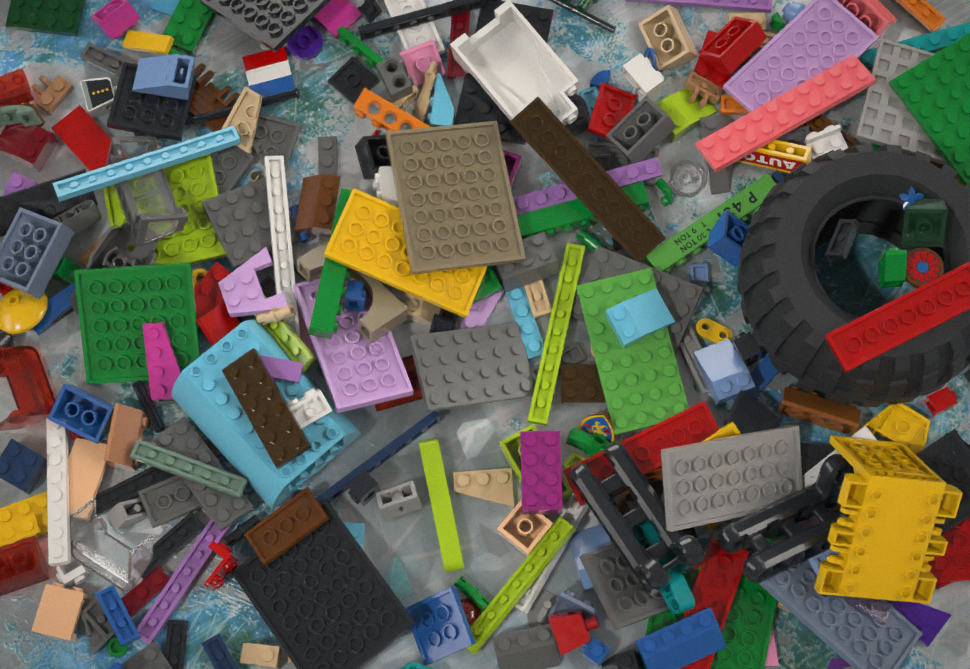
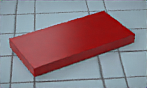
(84, 138)

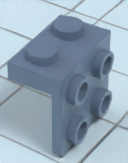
(567, 602)

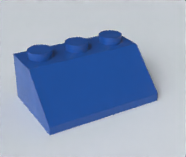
(82, 413)

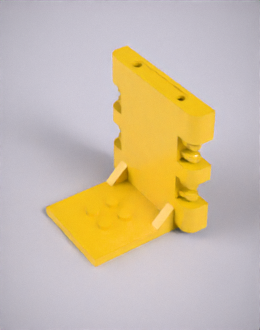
(889, 526)

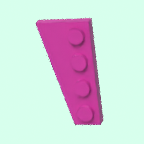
(161, 360)

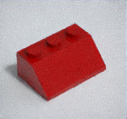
(733, 44)

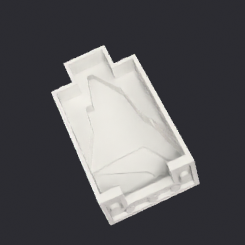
(517, 66)

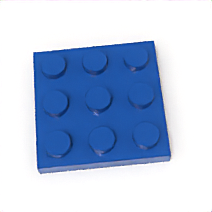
(440, 626)

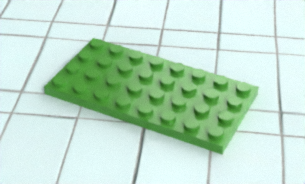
(643, 379)

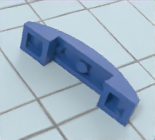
(57, 306)

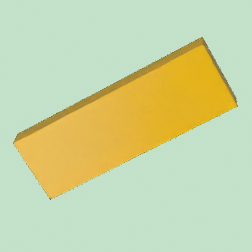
(148, 42)

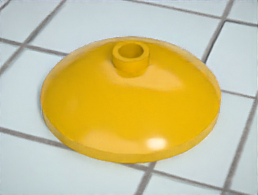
(21, 312)

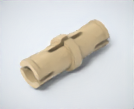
(276, 315)

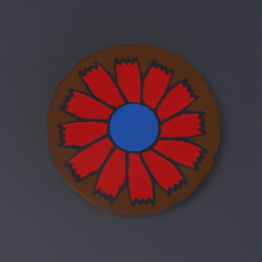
(923, 266)

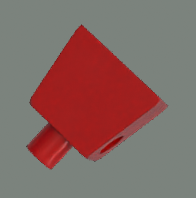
(572, 629)

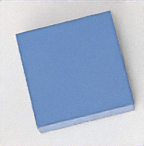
(699, 273)

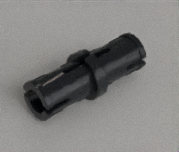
(238, 534)

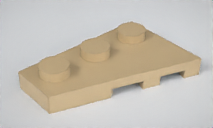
(245, 117)
(489, 485)

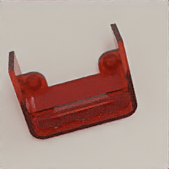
(28, 386)

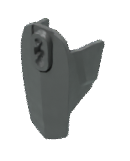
(113, 252)

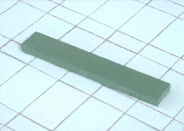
(189, 468)

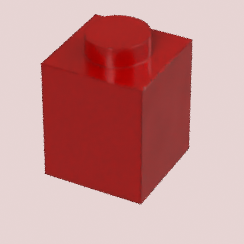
(940, 401)

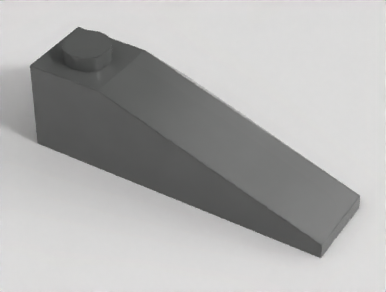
(720, 181)

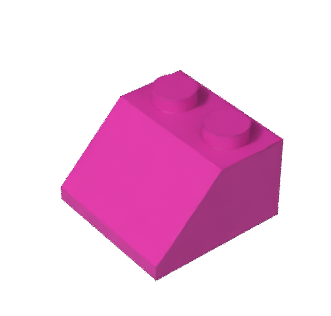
(115, 18)

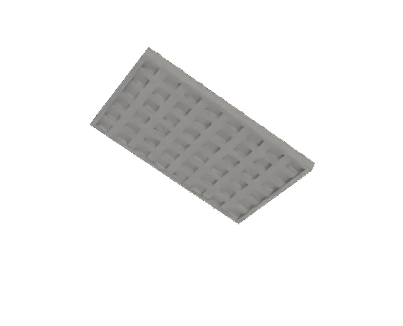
(883, 114)

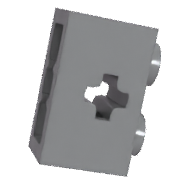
(399, 500)

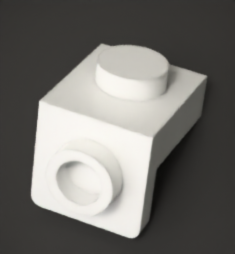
(75, 576)

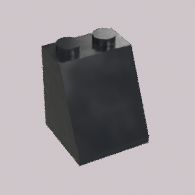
(751, 415)

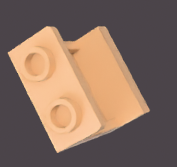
(59, 611)

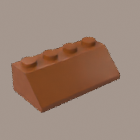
(819, 411)

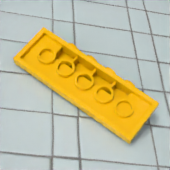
(24, 519)

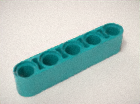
(677, 593)

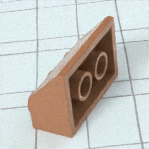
(125, 429)

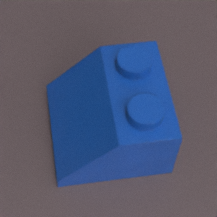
(728, 237)

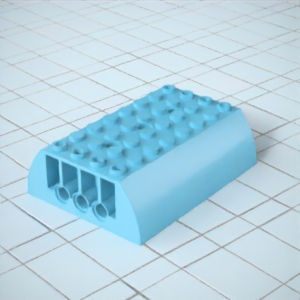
(216, 410)

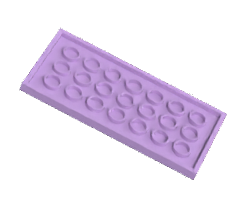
(804, 48)
(353, 367)

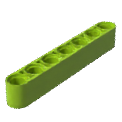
(441, 505)

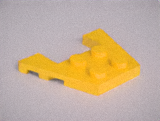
(901, 425)

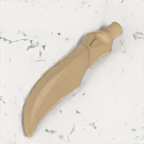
(424, 98)

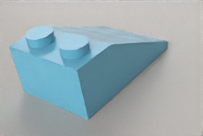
(639, 317)

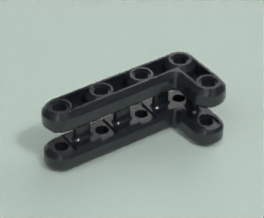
(784, 517)
(642, 561)

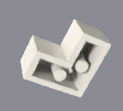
(643, 78)

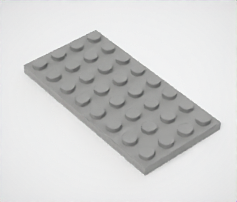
(730, 476)

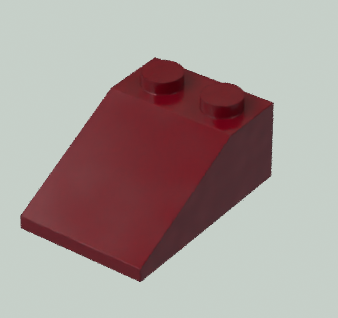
(27, 144)

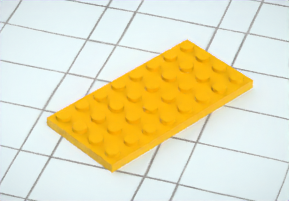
(373, 243)

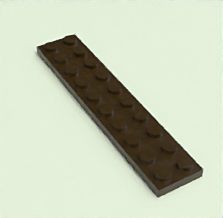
(587, 180)

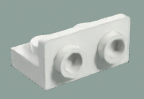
(825, 141)
(309, 407)

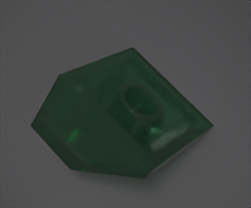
(924, 223)

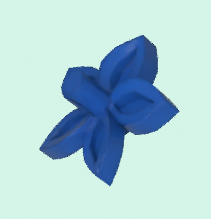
(911, 197)

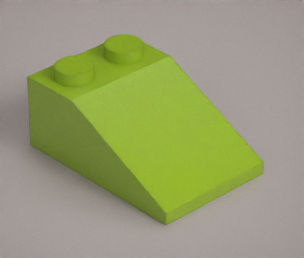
(684, 113)

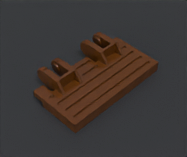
(210, 98)

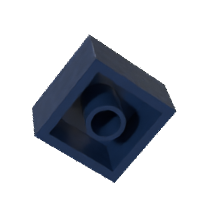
(21, 466)

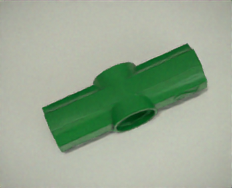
(588, 443)

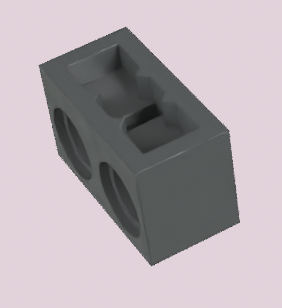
(392, 79)

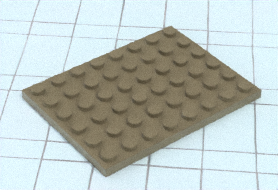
(454, 197)

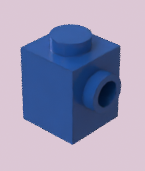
(595, 651)

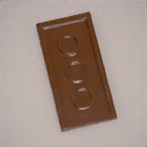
(286, 526)

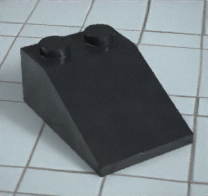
(372, 154)

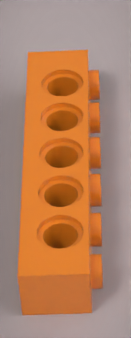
(385, 108)

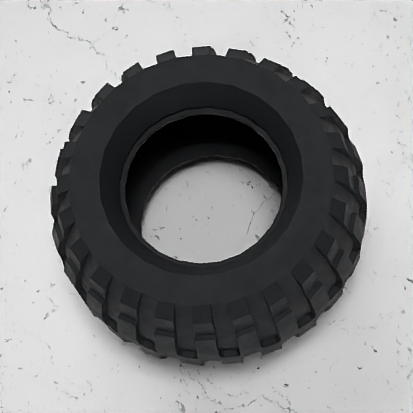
(790, 305)

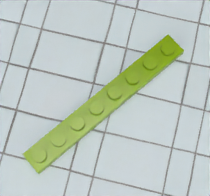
(520, 582)

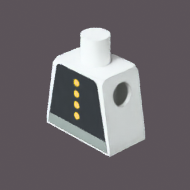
(98, 95)

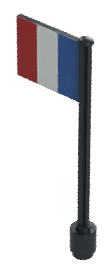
(267, 75)

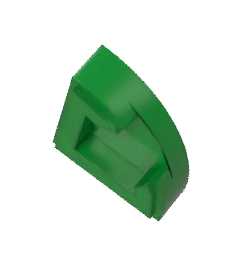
(777, 22)

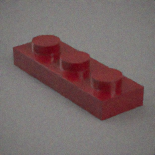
(145, 591)

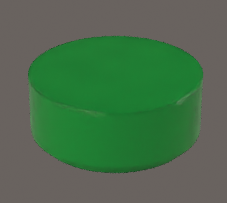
(115, 649)

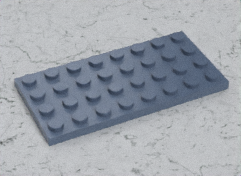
(843, 628)

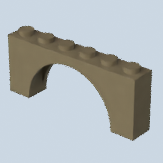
(385, 310)

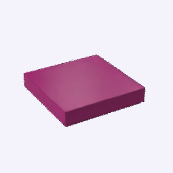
(338, 14)

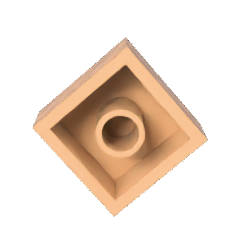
(524, 530)

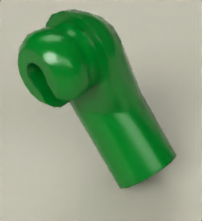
(667, 192)

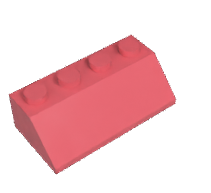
(871, 13)

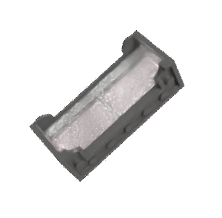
(146, 198)

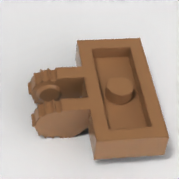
(701, 86)
(53, 95)

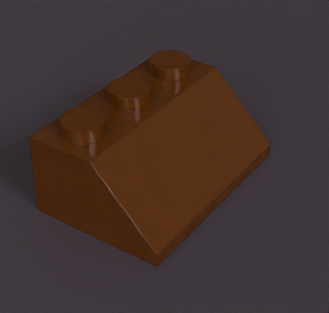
(318, 204)

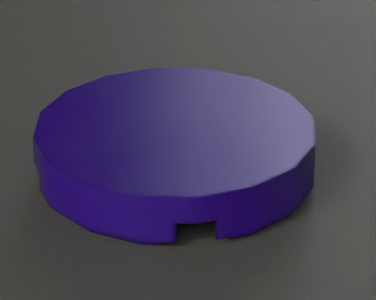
(306, 43)

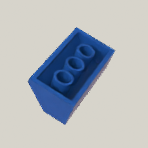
(682, 642)

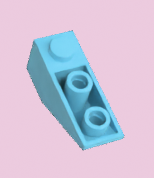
(442, 107)

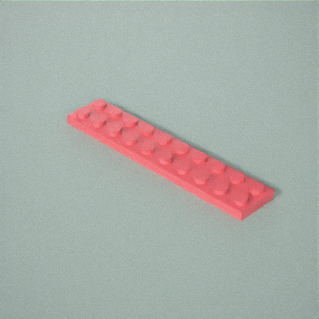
(785, 113)

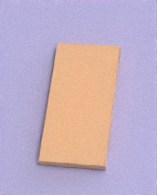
(85, 472)

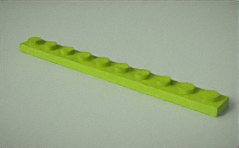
(556, 334)

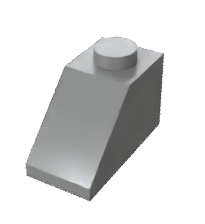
(127, 514)

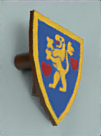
(598, 424)

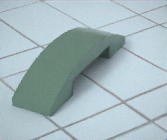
(18, 114)

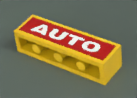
(779, 156)

